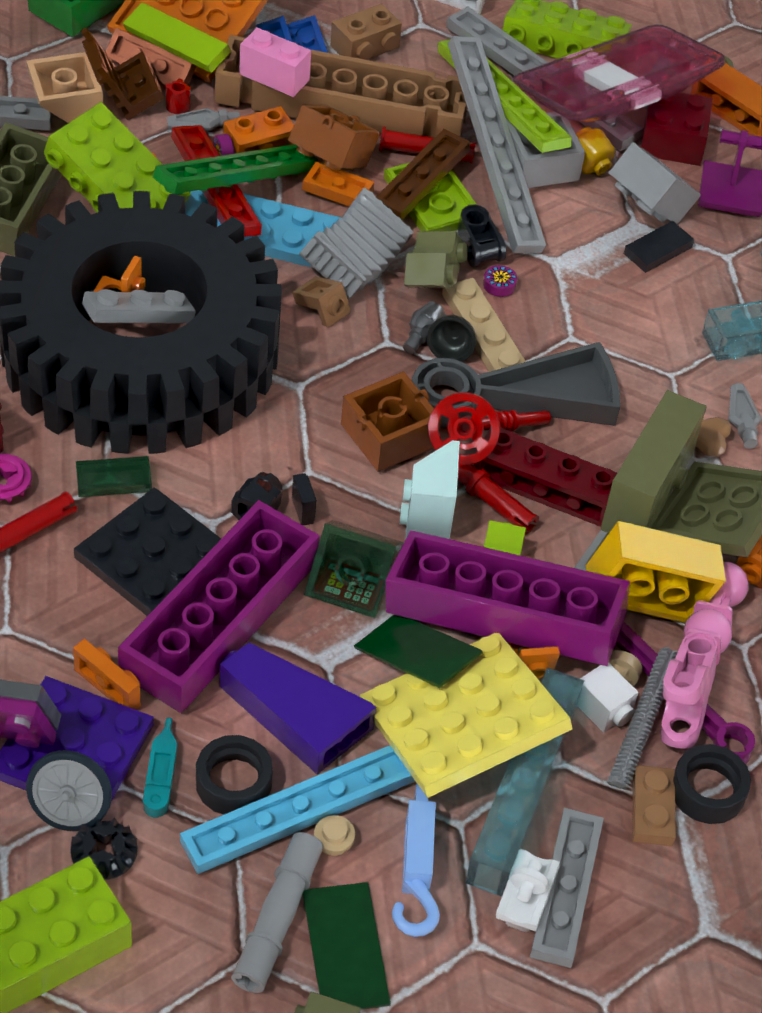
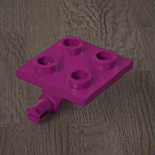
(732, 186)

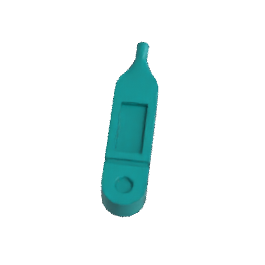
(160, 772)

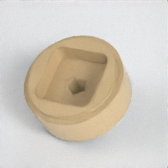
(626, 665)

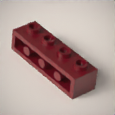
(549, 476)

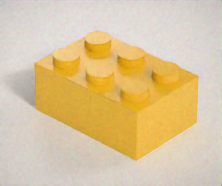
(663, 569)

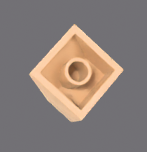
(65, 84)

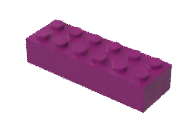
(507, 595)
(218, 605)

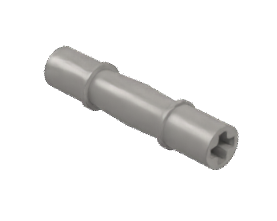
(277, 913)

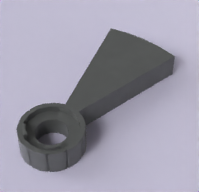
(567, 384)

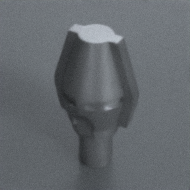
(420, 324)

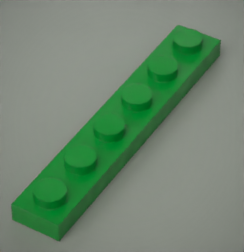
(232, 169)

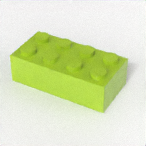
(58, 932)

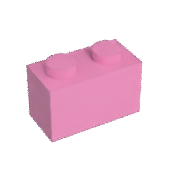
(275, 62)

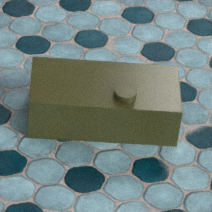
(24, 182)
(655, 463)

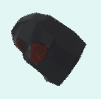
(261, 487)

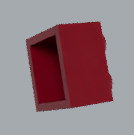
(677, 128)

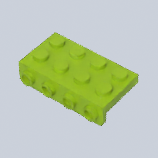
(560, 30)
(105, 158)

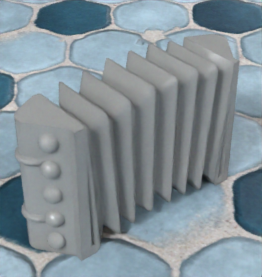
(358, 244)

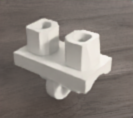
(527, 891)

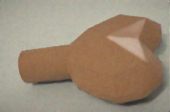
(712, 436)

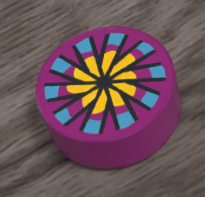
(223, 144)
(500, 280)

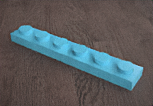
(294, 809)

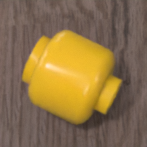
(597, 150)

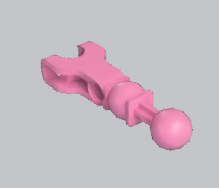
(694, 668)

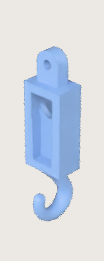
(418, 865)

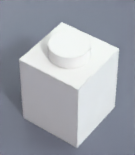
(607, 698)

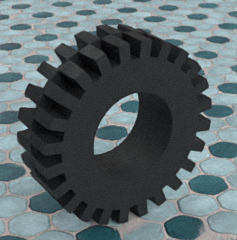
(139, 382)

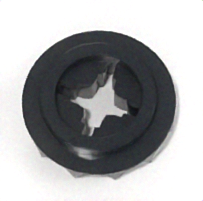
(122, 846)

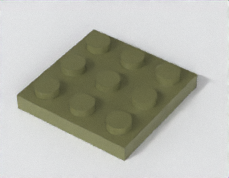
(716, 507)

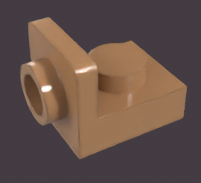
(326, 297)

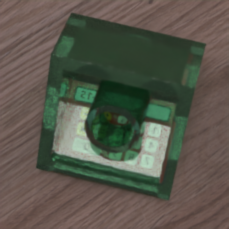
(352, 568)

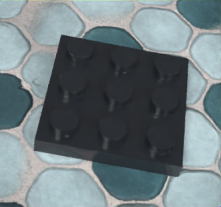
(146, 549)

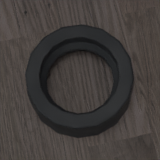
(233, 748)
(719, 760)

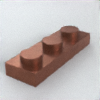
(164, 64)

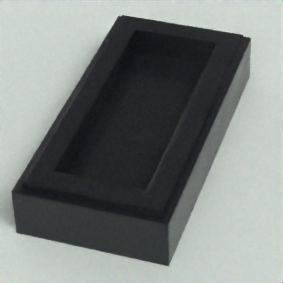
(659, 246)

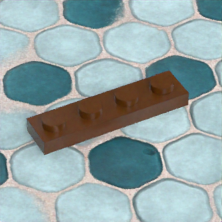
(424, 173)

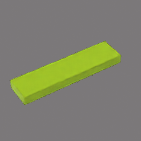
(177, 37)

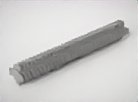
(641, 722)

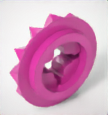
(17, 475)

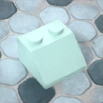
(432, 493)

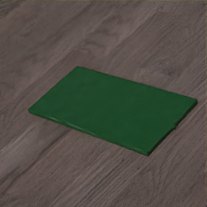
(418, 650)
(346, 945)

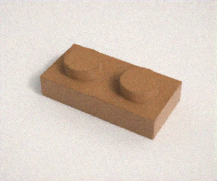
(653, 806)

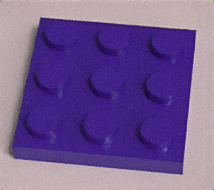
(87, 725)

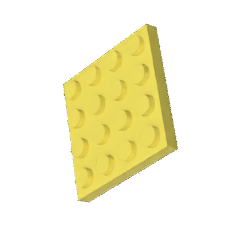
(471, 721)

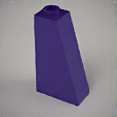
(296, 706)

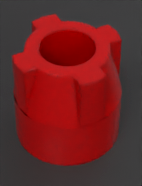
(178, 97)

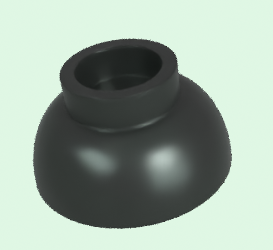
(451, 338)

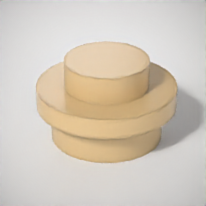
(335, 834)

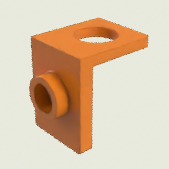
(130, 280)
(538, 658)

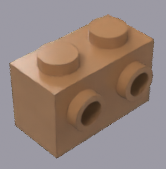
(366, 33)

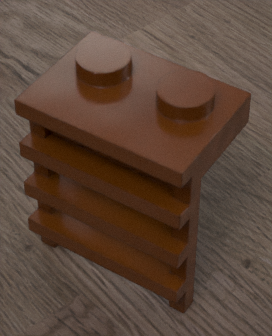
(130, 83)

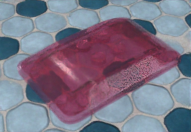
(655, 54)

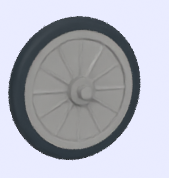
(68, 790)

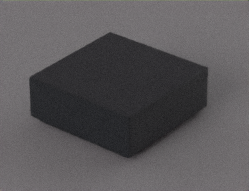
(304, 499)

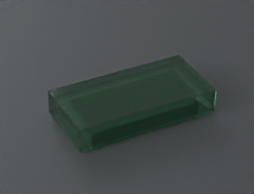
(113, 476)

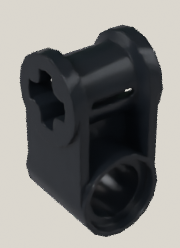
(480, 235)

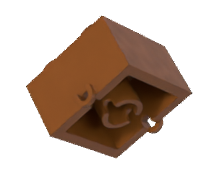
(333, 137)
(388, 420)

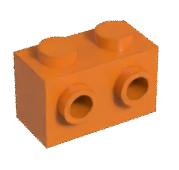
(259, 130)

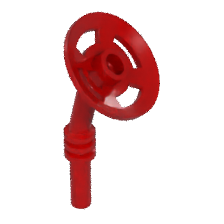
(474, 425)

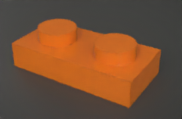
(334, 184)
(106, 676)

